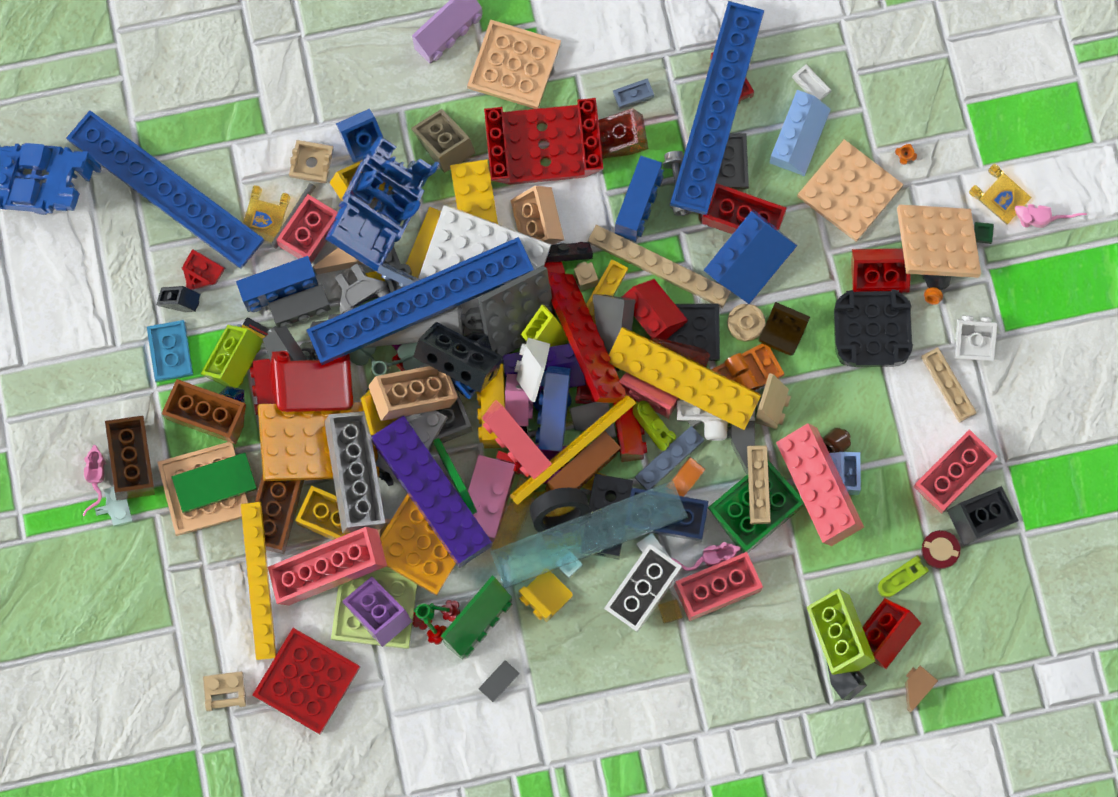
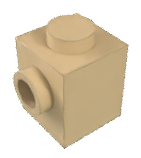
(585, 276)

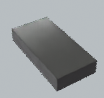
(499, 681)

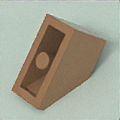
(918, 686)

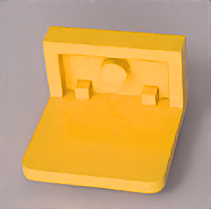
(545, 596)

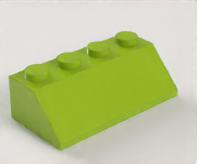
(840, 633)

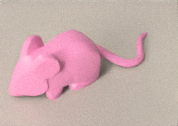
(1038, 217)
(94, 472)
(714, 554)

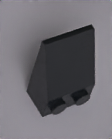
(982, 515)

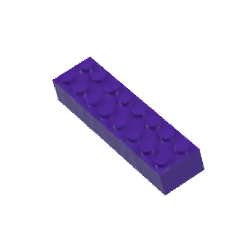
(431, 491)

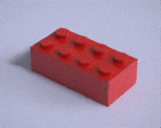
(731, 207)

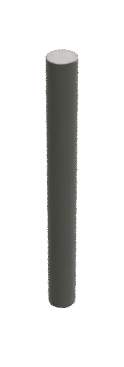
(310, 188)

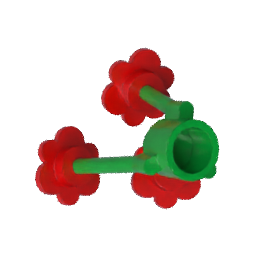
(425, 613)

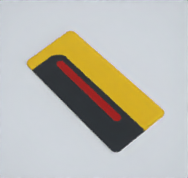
(255, 327)

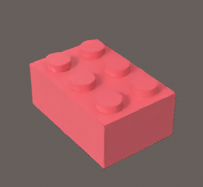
(307, 229)

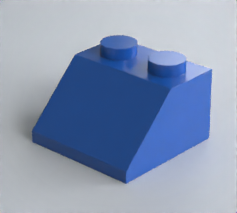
(359, 134)

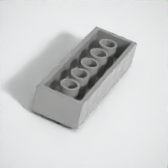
(354, 471)

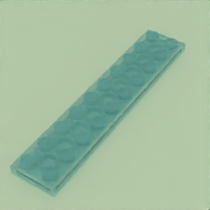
(588, 534)

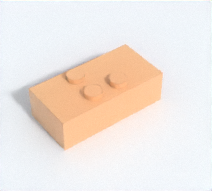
(412, 392)

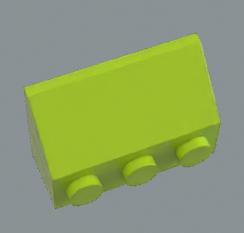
(232, 356)

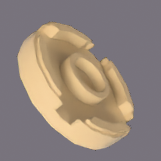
(746, 322)

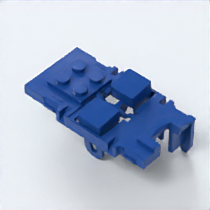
(28, 192)
(370, 233)

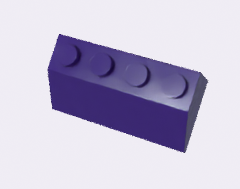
(557, 356)

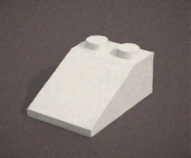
(532, 366)

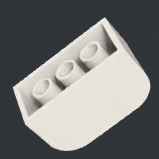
(643, 588)

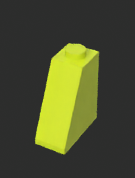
(545, 328)

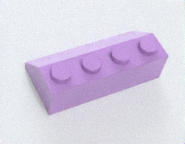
(445, 27)

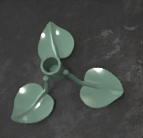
(405, 352)

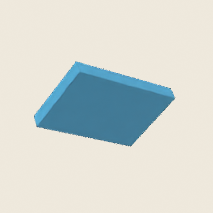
(170, 351)

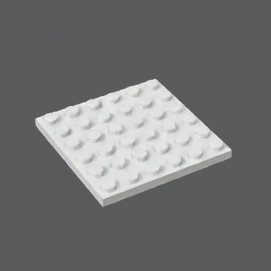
(465, 236)

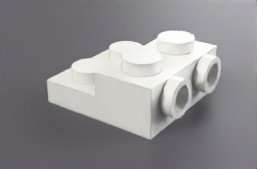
(975, 338)

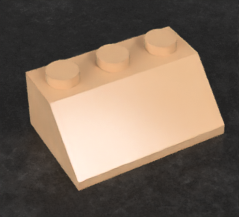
(538, 215)

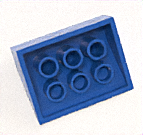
(750, 257)

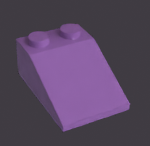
(377, 611)

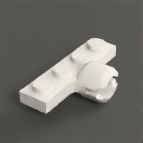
(714, 427)

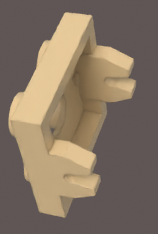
(305, 150)

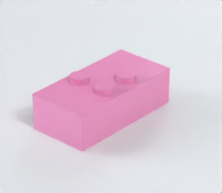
(490, 492)

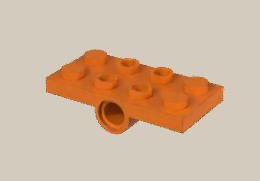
(751, 367)

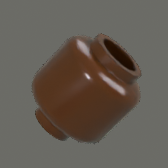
(837, 440)

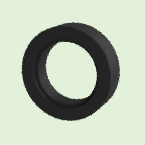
(557, 499)

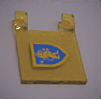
(1001, 196)
(265, 217)

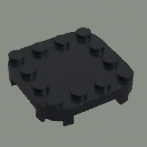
(873, 329)

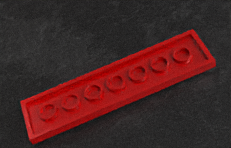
(585, 339)

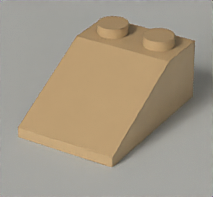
(772, 403)

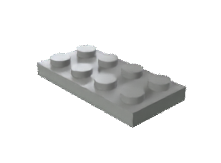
(427, 427)

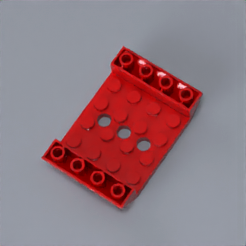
(571, 137)

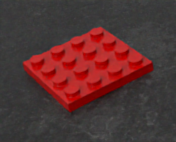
(306, 681)

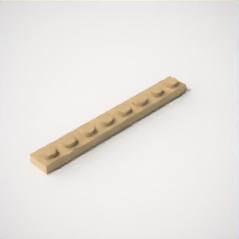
(659, 266)

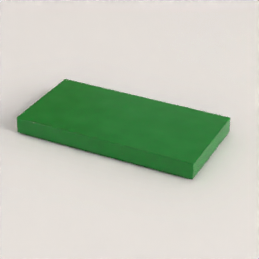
(454, 475)
(214, 483)

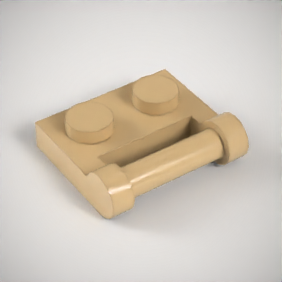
(224, 684)

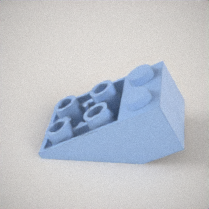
(849, 470)

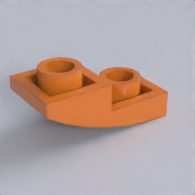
(687, 476)

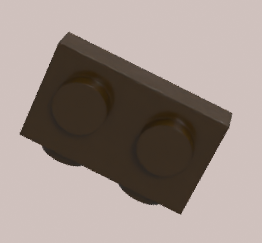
(784, 329)

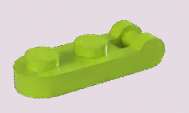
(653, 425)
(901, 578)

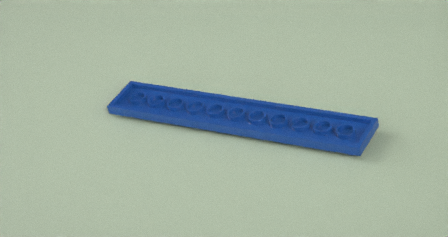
(717, 108)
(165, 189)
(419, 301)

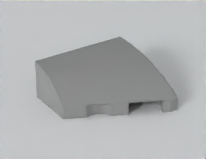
(587, 414)

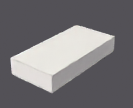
(811, 83)

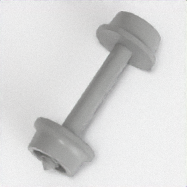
(673, 161)

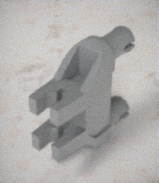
(360, 290)

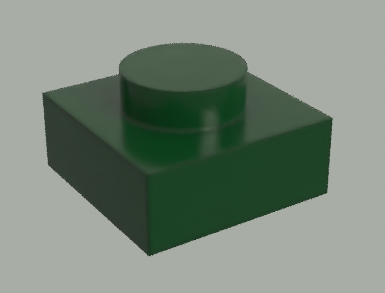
(983, 232)

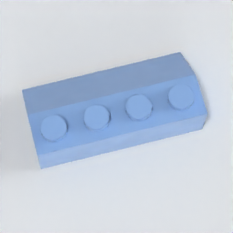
(800, 133)

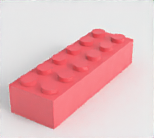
(820, 484)
(327, 566)

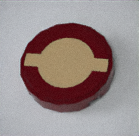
(940, 549)

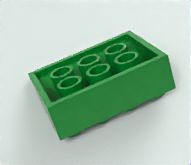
(733, 510)
(477, 618)

